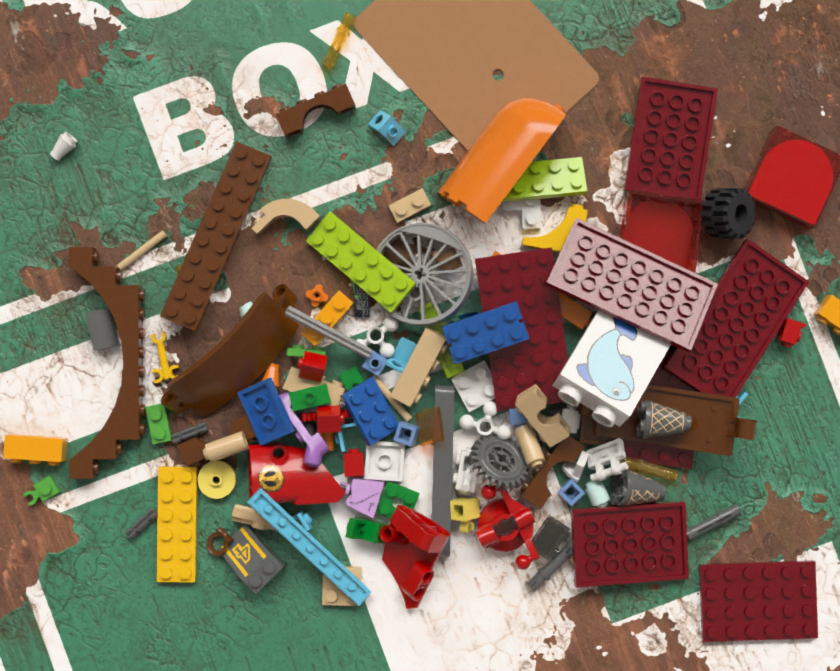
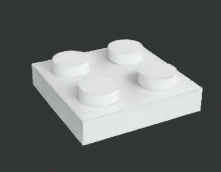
(475, 386)
(384, 461)

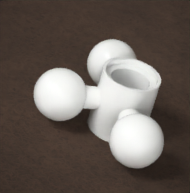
(386, 349)
(467, 422)

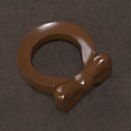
(227, 539)

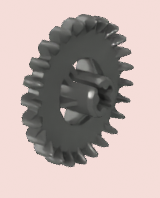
(500, 460)

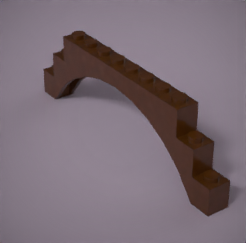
(127, 415)

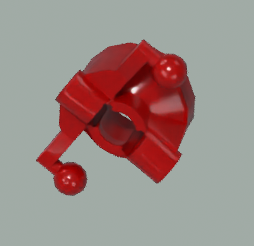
(501, 509)

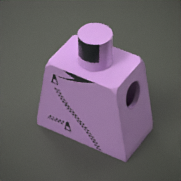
(363, 494)

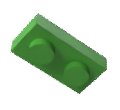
(298, 350)
(158, 423)

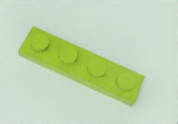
(446, 359)

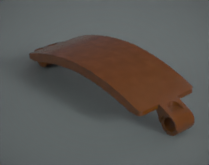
(236, 358)
(712, 421)

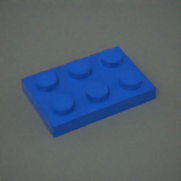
(265, 411)
(370, 411)

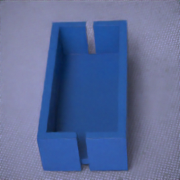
(485, 332)

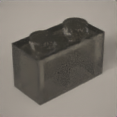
(550, 536)

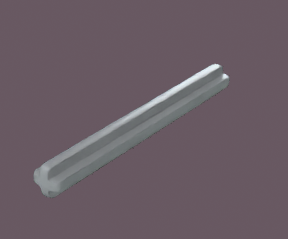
(328, 332)

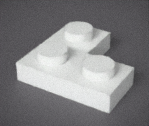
(529, 210)

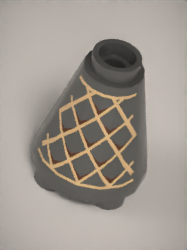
(660, 420)
(635, 489)

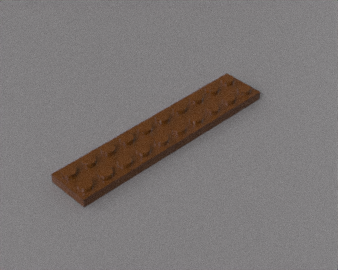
(216, 236)

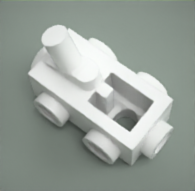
(466, 478)

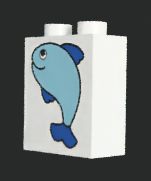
(610, 369)

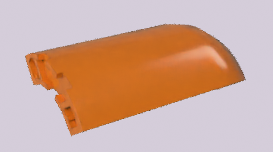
(501, 155)

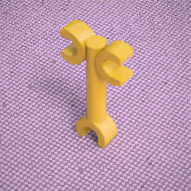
(166, 372)

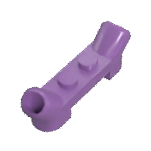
(315, 445)

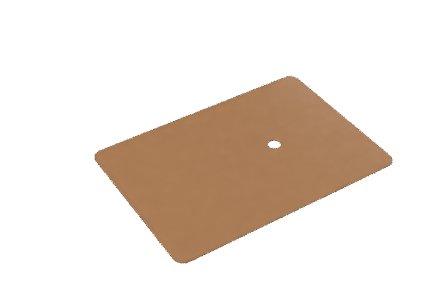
(454, 46)

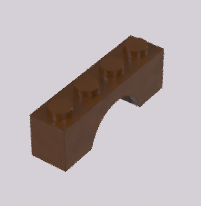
(293, 118)
(193, 449)
(536, 489)

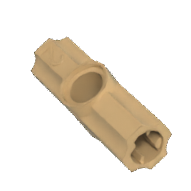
(250, 516)

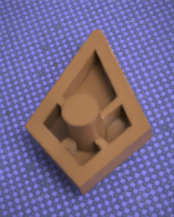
(445, 255)

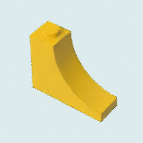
(558, 236)

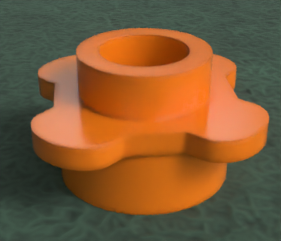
(316, 300)

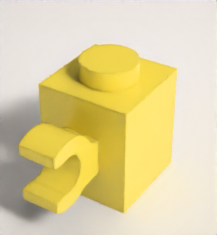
(465, 510)

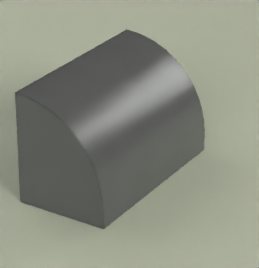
(102, 329)

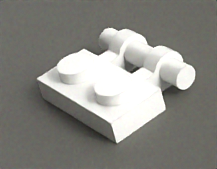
(607, 454)

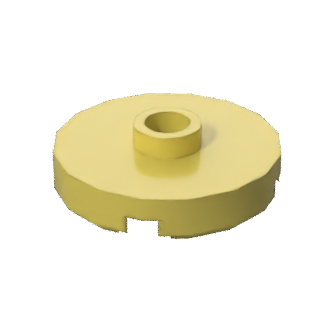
(224, 472)

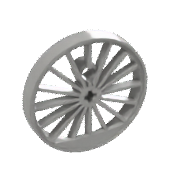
(442, 235)

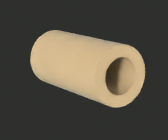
(225, 446)
(530, 446)

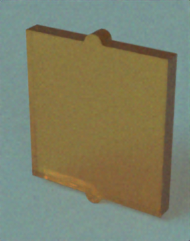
(431, 426)

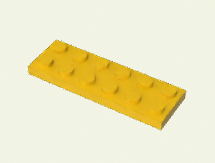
(177, 524)

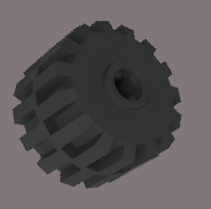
(728, 213)

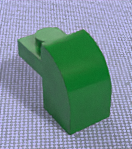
(364, 529)

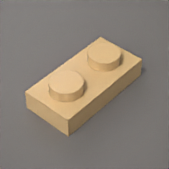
(409, 205)

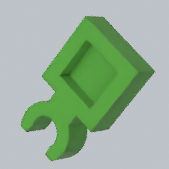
(44, 489)

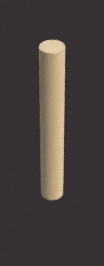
(142, 250)
(395, 403)

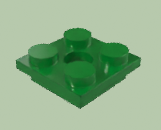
(392, 491)

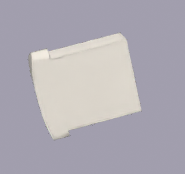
(575, 469)

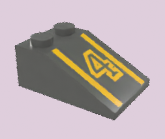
(252, 558)

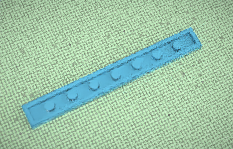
(309, 546)

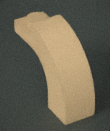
(286, 208)

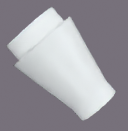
(64, 145)

